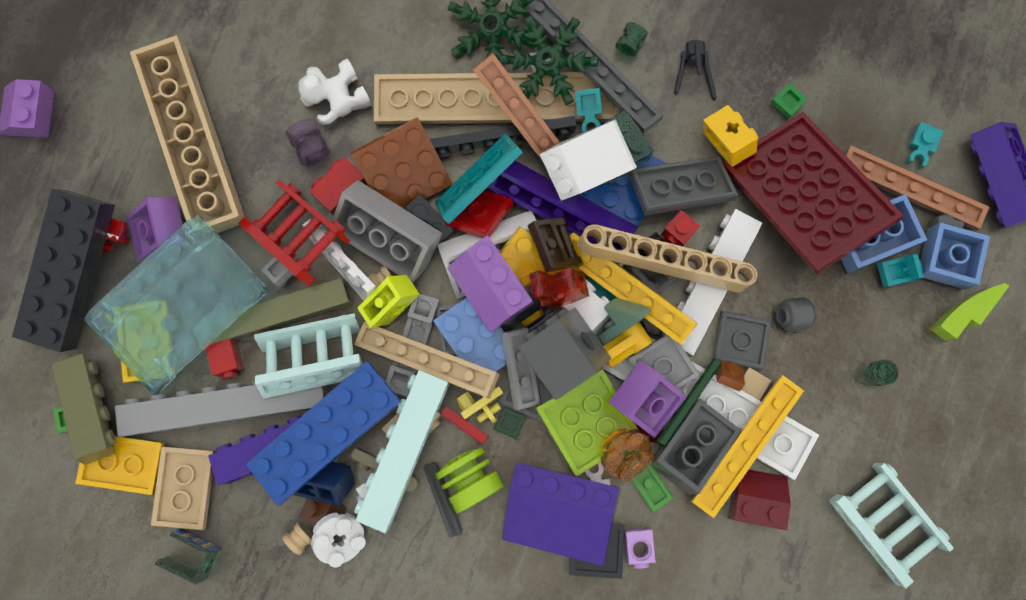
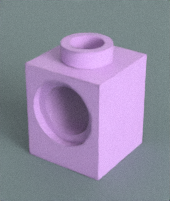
(633, 536)

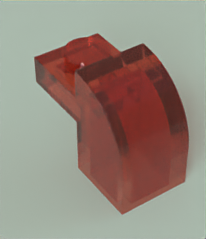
(559, 288)

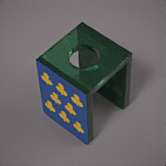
(184, 571)

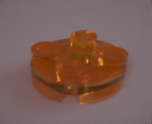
(635, 463)

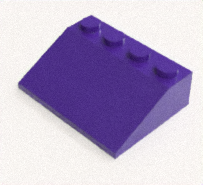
(560, 513)

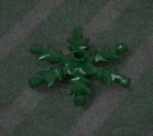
(485, 20)
(551, 67)

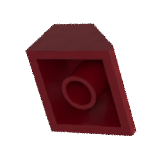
(761, 500)

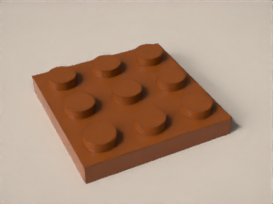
(402, 164)

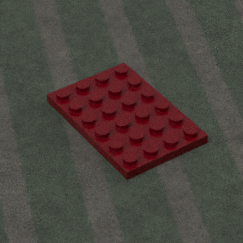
(813, 193)

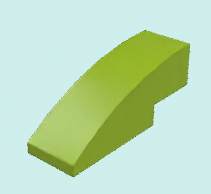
(968, 312)

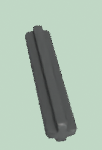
(442, 499)

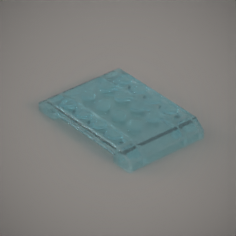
(175, 303)

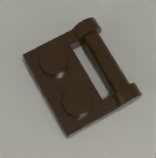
(554, 244)

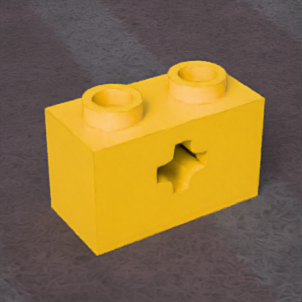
(730, 135)

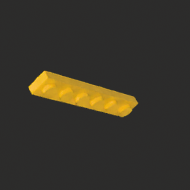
(629, 288)
(748, 445)

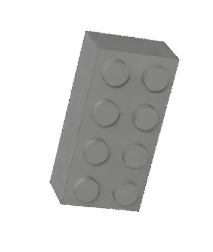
(386, 231)

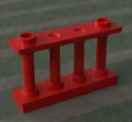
(287, 253)

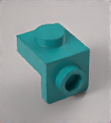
(900, 270)

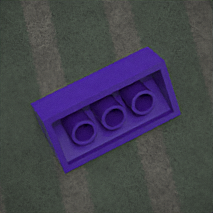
(1004, 165)

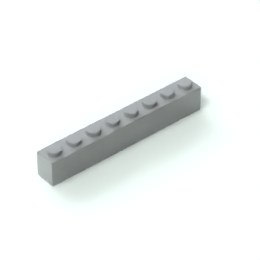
(208, 408)

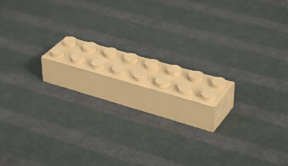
(187, 134)

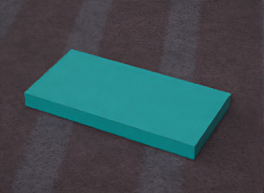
(477, 178)

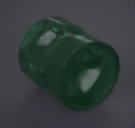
(631, 39)
(887, 372)

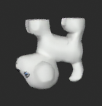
(316, 87)

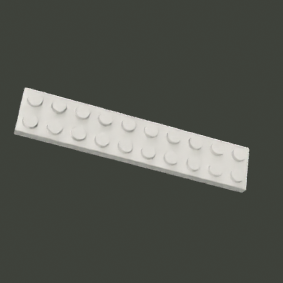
(786, 448)

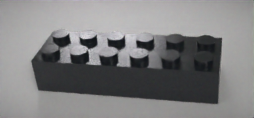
(63, 270)

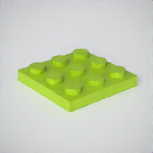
(583, 421)

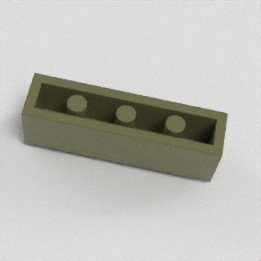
(84, 409)

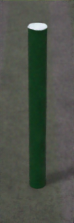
(689, 402)

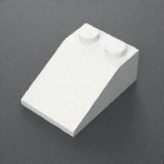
(588, 160)

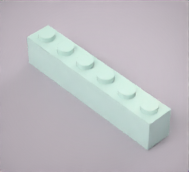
(402, 451)

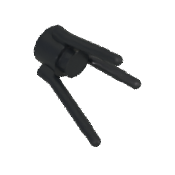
(695, 55)

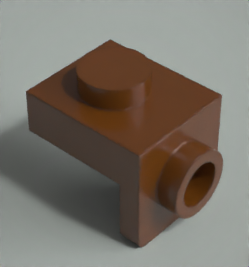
(316, 510)

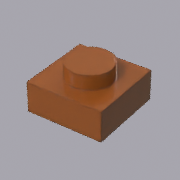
(730, 375)

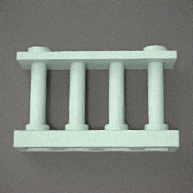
(312, 375)
(882, 548)

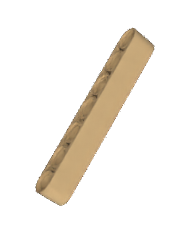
(679, 256)

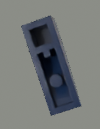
(329, 485)

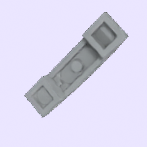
(417, 328)

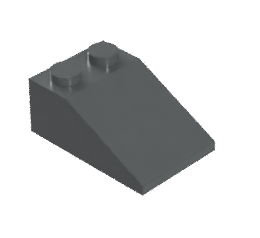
(696, 448)

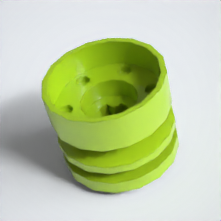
(469, 479)

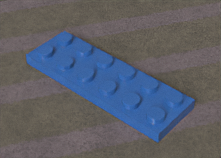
(323, 433)

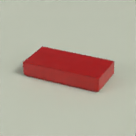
(464, 425)

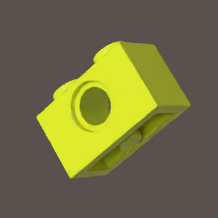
(388, 301)

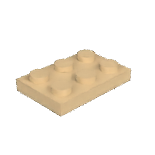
(182, 488)

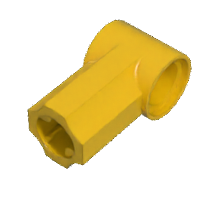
(628, 343)

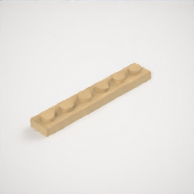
(428, 360)

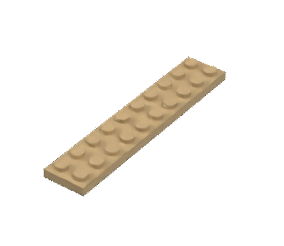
(465, 99)

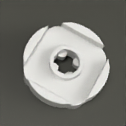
(337, 553)

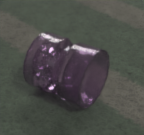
(307, 141)

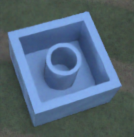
(954, 256)

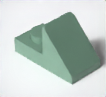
(623, 316)

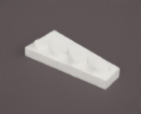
(343, 265)

